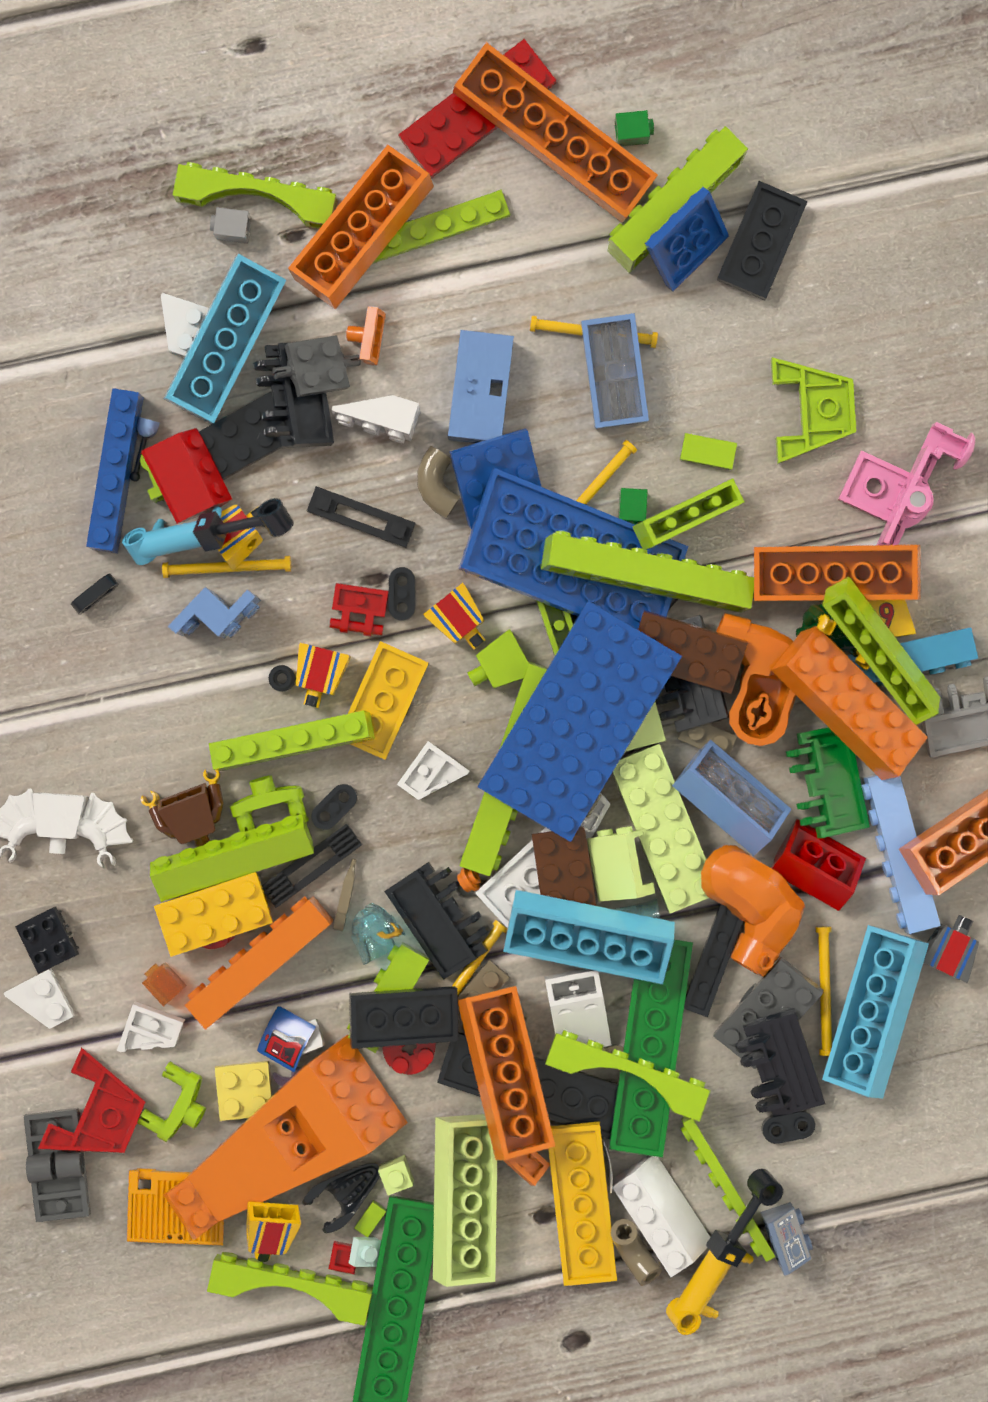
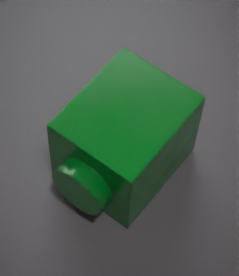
(633, 128)
(632, 505)

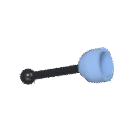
(147, 429)

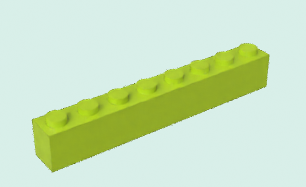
(647, 572)
(493, 815)

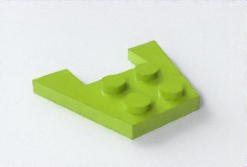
(825, 407)

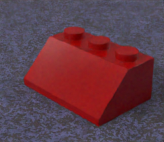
(186, 475)
(818, 865)

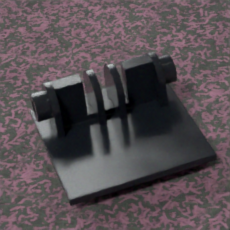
(47, 940)

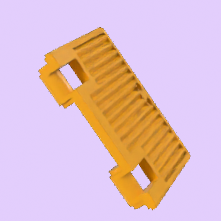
(153, 1218)

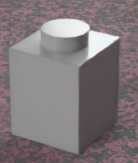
(231, 225)

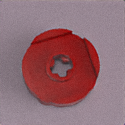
(409, 1063)

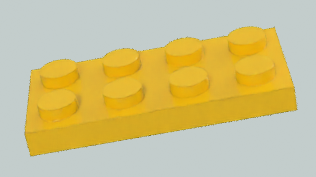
(387, 695)
(213, 914)

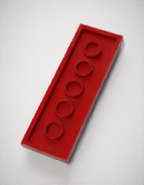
(457, 127)

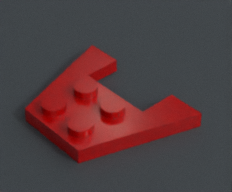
(107, 1117)

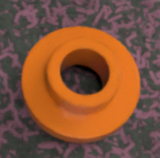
(469, 880)

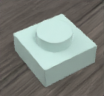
(364, 1251)

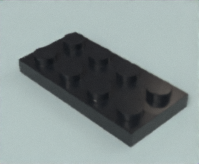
(762, 240)
(240, 437)
(403, 1017)

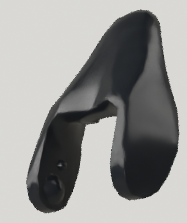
(349, 1190)

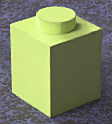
(396, 1175)

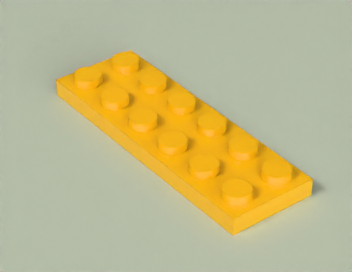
(582, 1204)

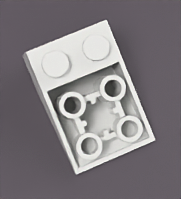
(384, 414)
(578, 1005)

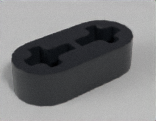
(94, 594)

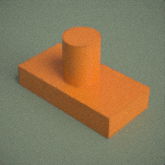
(369, 336)
(529, 1167)

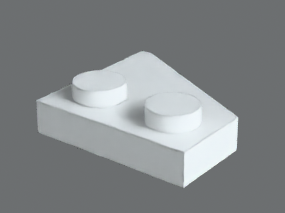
(150, 1029)

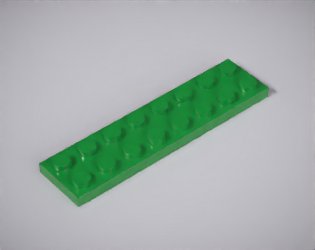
(654, 1036)
(396, 1302)

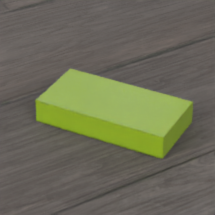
(708, 451)

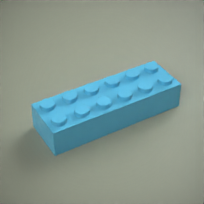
(224, 339)
(589, 937)
(875, 1012)

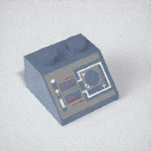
(787, 1237)

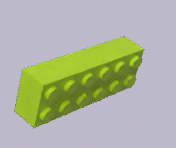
(703, 169)

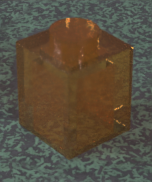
(163, 983)

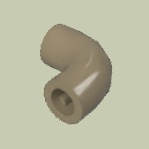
(431, 482)
(634, 1252)

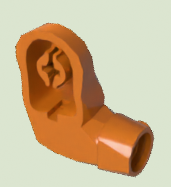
(763, 700)
(759, 899)

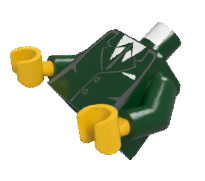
(819, 616)

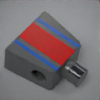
(952, 949)

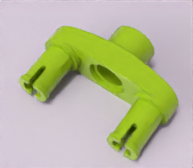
(263, 795)
(184, 1111)

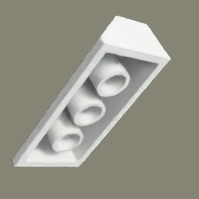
(661, 1213)

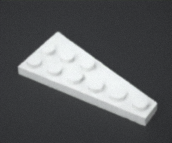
(521, 871)

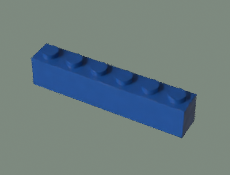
(115, 471)

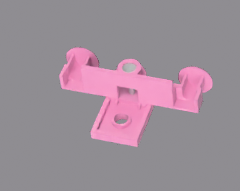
(903, 495)

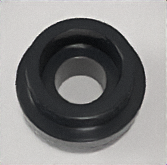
(274, 674)

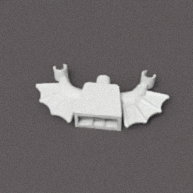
(62, 819)

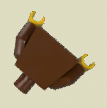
(189, 813)

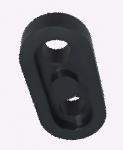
(402, 594)
(334, 806)
(788, 1126)

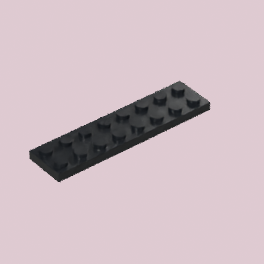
(567, 1096)

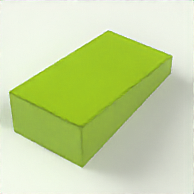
(370, 1218)

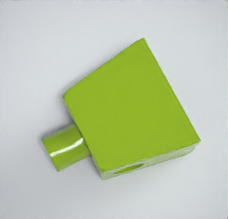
(500, 662)

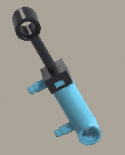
(206, 532)

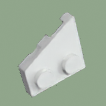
(181, 322)
(431, 772)
(42, 999)

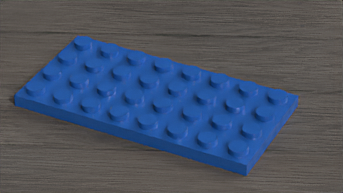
(510, 543)
(579, 721)

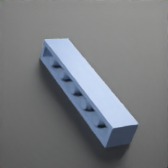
(895, 829)

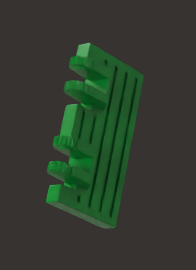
(834, 780)

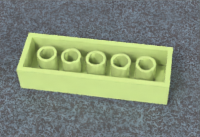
(667, 829)
(464, 1201)

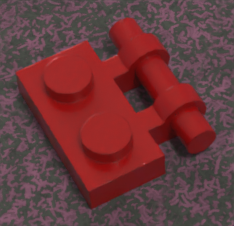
(361, 601)

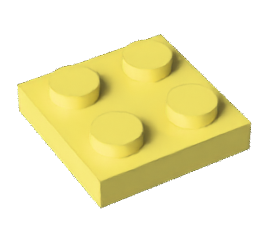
(242, 1089)

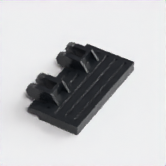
(305, 417)
(697, 702)
(435, 921)
(782, 1060)

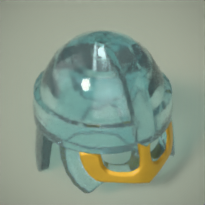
(372, 933)

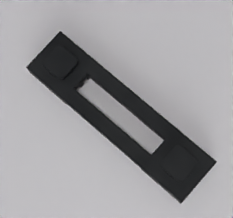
(324, 504)
(280, 887)

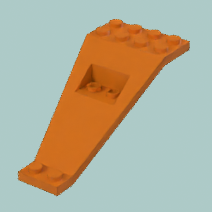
(330, 1110)

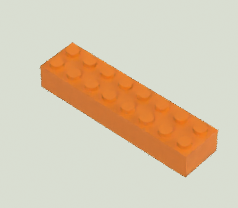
(554, 132)

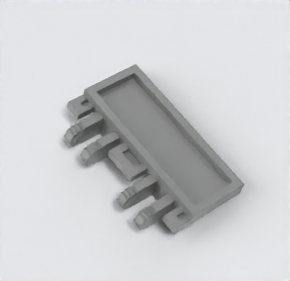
(958, 728)

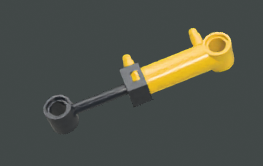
(722, 1254)

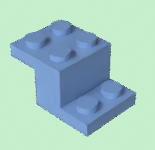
(215, 614)

